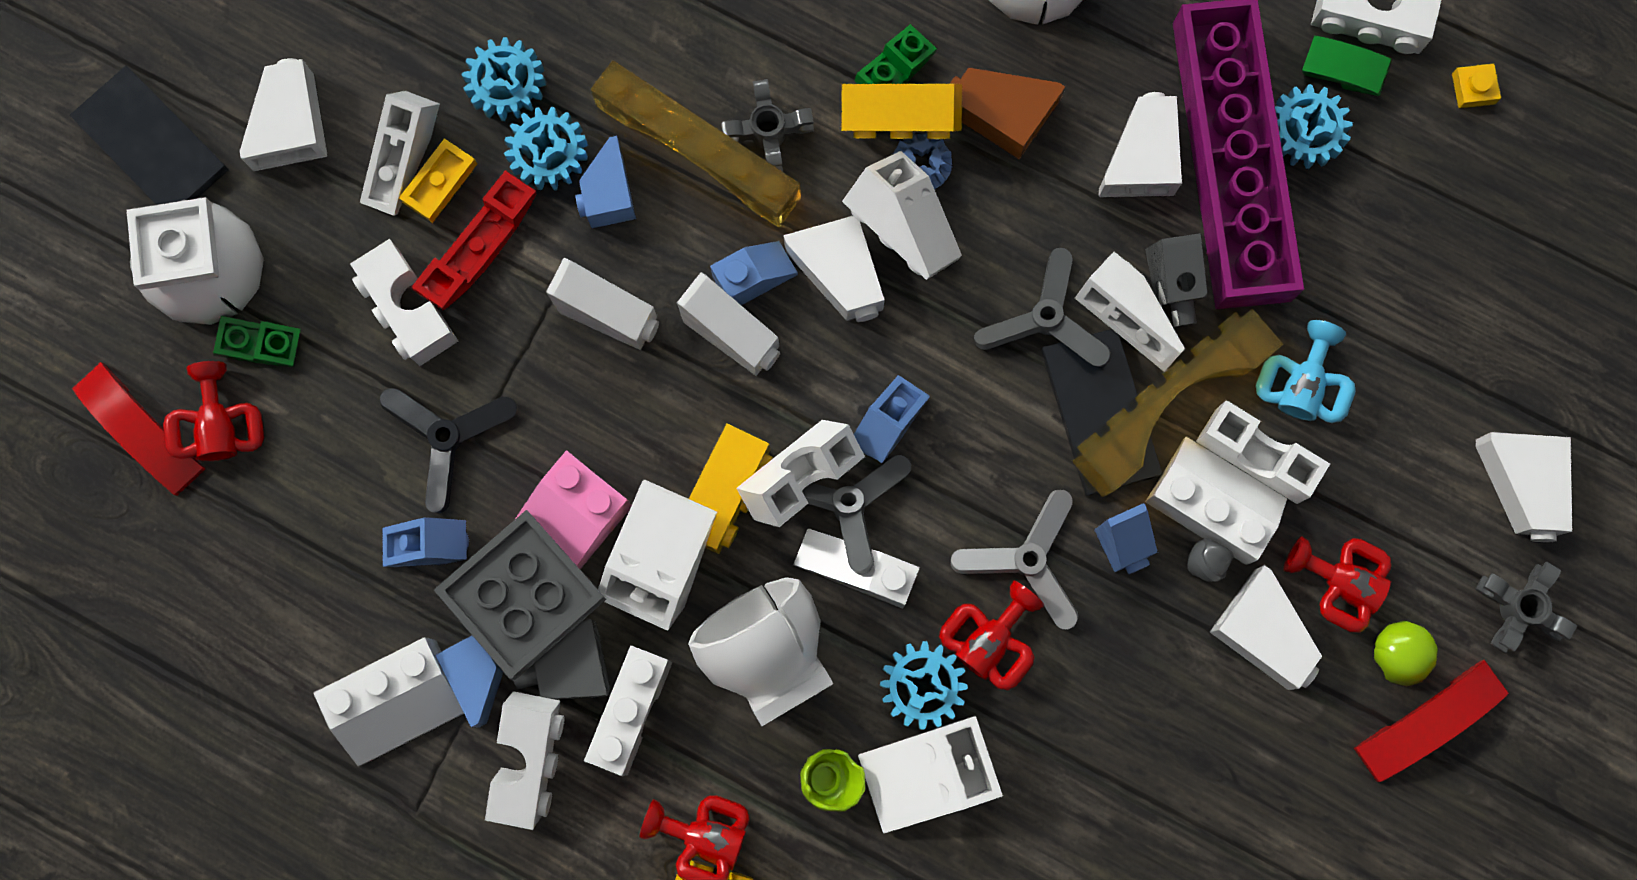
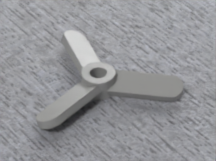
(1011, 560)

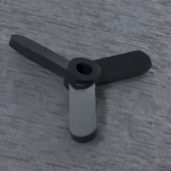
(432, 426)

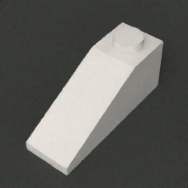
(398, 149)
(1128, 306)
(827, 557)

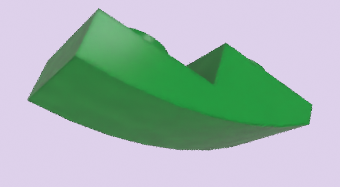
(899, 60)
(1347, 64)
(256, 342)

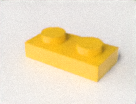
(438, 180)

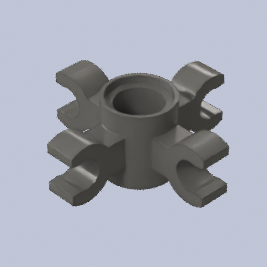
(796, 122)
(1541, 614)

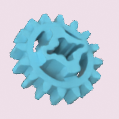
(512, 65)
(1325, 126)
(536, 135)
(931, 669)

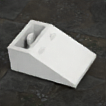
(905, 213)
(657, 555)
(930, 775)

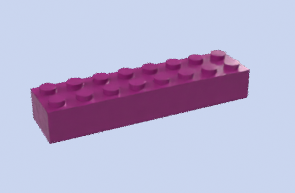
(1237, 154)

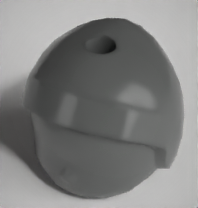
(1209, 560)

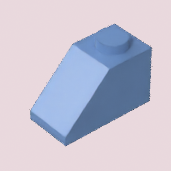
(606, 188)
(753, 271)
(889, 418)
(1128, 539)
(425, 542)
(472, 678)

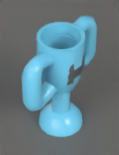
(1307, 383)

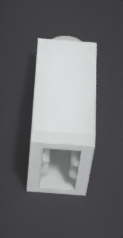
(284, 118)
(1147, 152)
(839, 266)
(602, 305)
(728, 325)
(1531, 481)
(1269, 632)

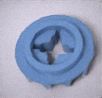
(939, 160)

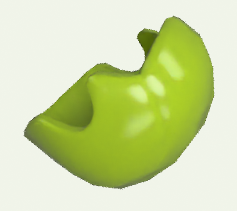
(1405, 653)
(832, 780)

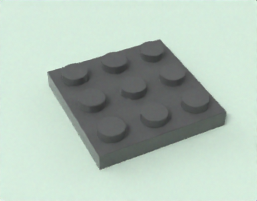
(519, 595)

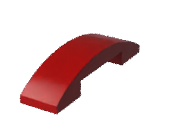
(478, 244)
(134, 428)
(1432, 723)

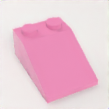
(576, 508)

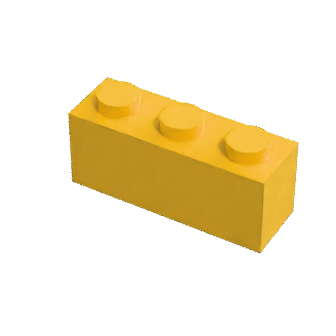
(901, 109)
(729, 465)

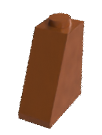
(1007, 106)

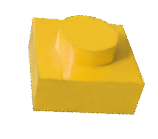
(1476, 86)

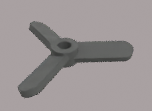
(1060, 326)
(852, 517)

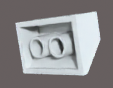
(1218, 501)
(389, 702)

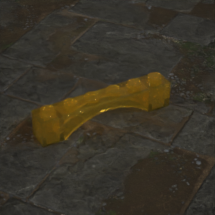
(733, 165)
(1121, 450)

